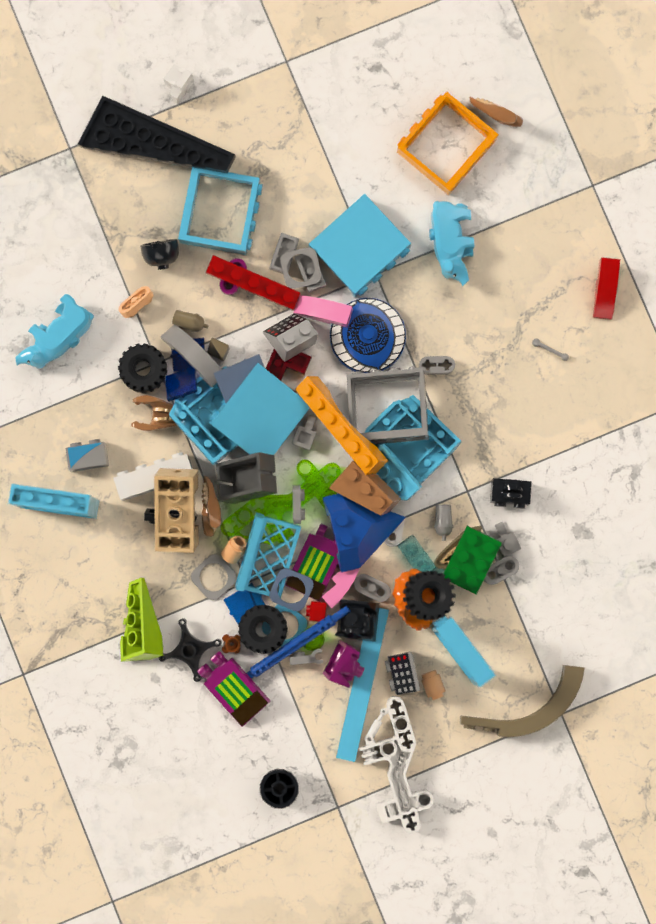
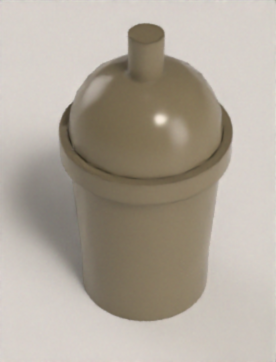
(188, 320)

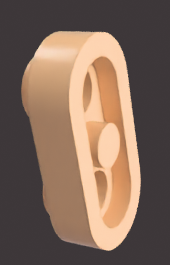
(136, 301)

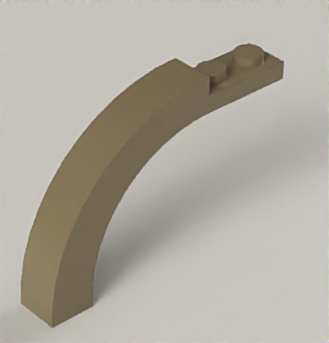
(556, 706)

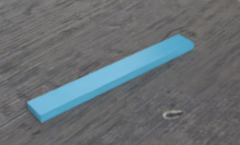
(361, 693)

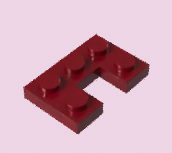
(297, 363)

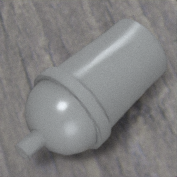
(443, 521)

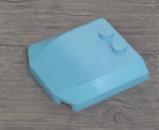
(192, 417)
(421, 456)

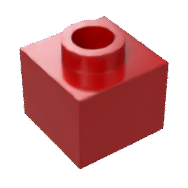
(316, 611)

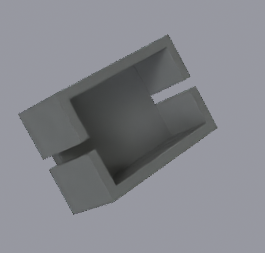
(250, 477)

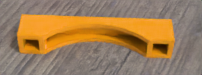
(360, 449)

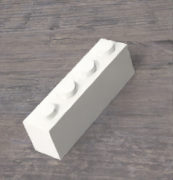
(142, 480)

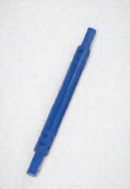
(297, 643)

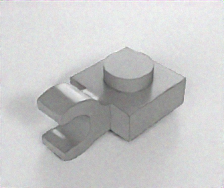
(304, 435)
(509, 541)
(301, 658)

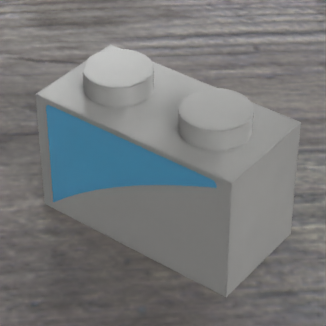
(87, 456)

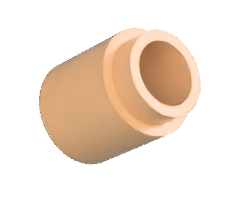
(234, 549)
(433, 685)

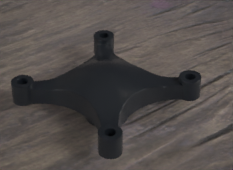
(190, 649)

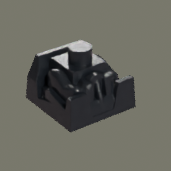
(360, 622)

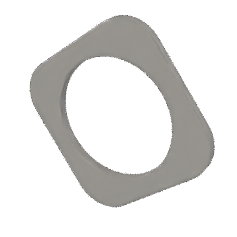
(285, 260)
(213, 595)

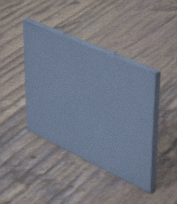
(232, 377)

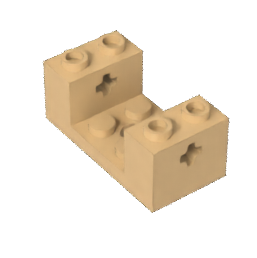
(175, 491)

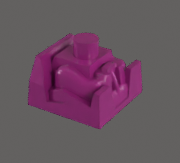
(343, 665)

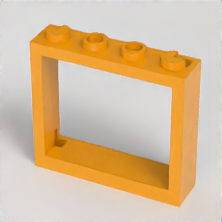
(428, 116)

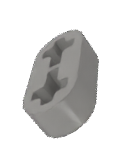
(437, 360)

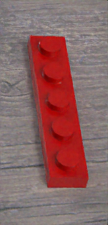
(252, 282)

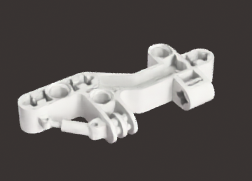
(403, 801)

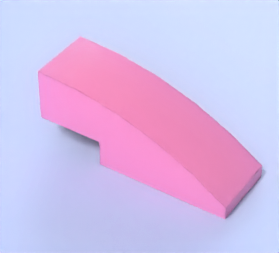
(324, 310)
(343, 583)

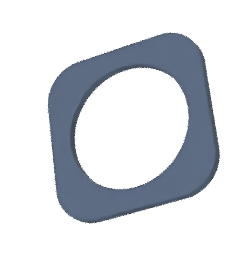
(286, 572)

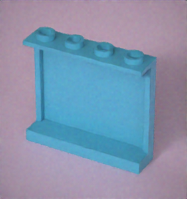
(360, 245)
(259, 413)

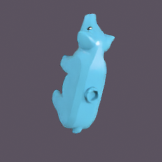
(448, 239)
(59, 336)

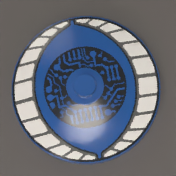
(372, 337)

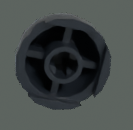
(160, 253)
(279, 788)

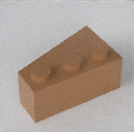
(365, 489)

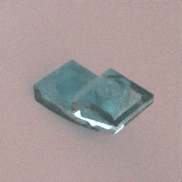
(416, 555)

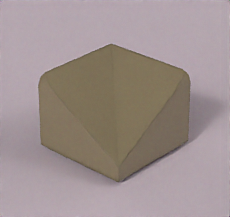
(218, 349)

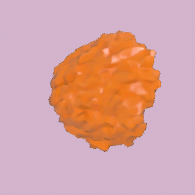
(427, 595)

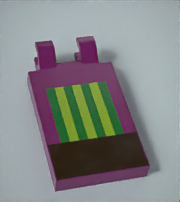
(316, 561)
(233, 688)

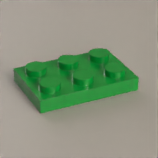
(471, 559)

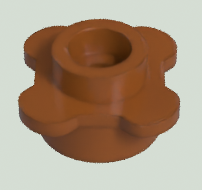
(235, 648)

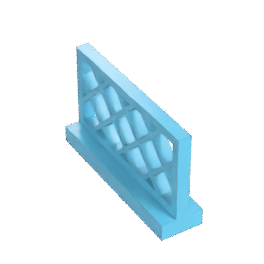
(252, 548)

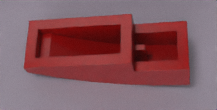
(606, 288)

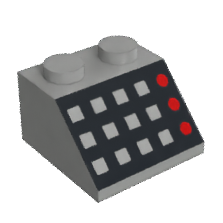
(291, 336)
(403, 673)

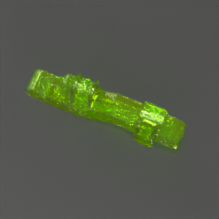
(278, 505)

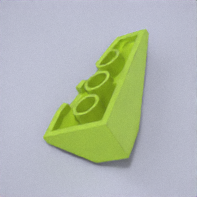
(142, 631)

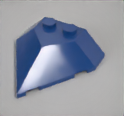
(357, 530)

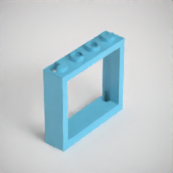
(253, 207)
(54, 501)
(462, 651)

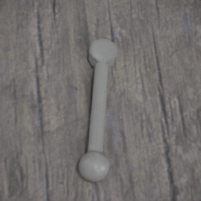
(536, 342)

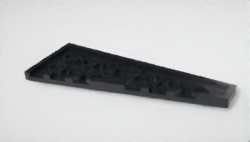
(132, 133)

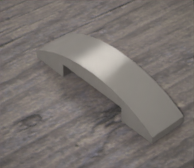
(192, 353)

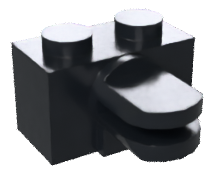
(510, 492)

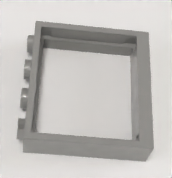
(392, 375)

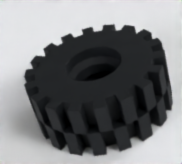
(137, 354)
(442, 592)
(248, 633)

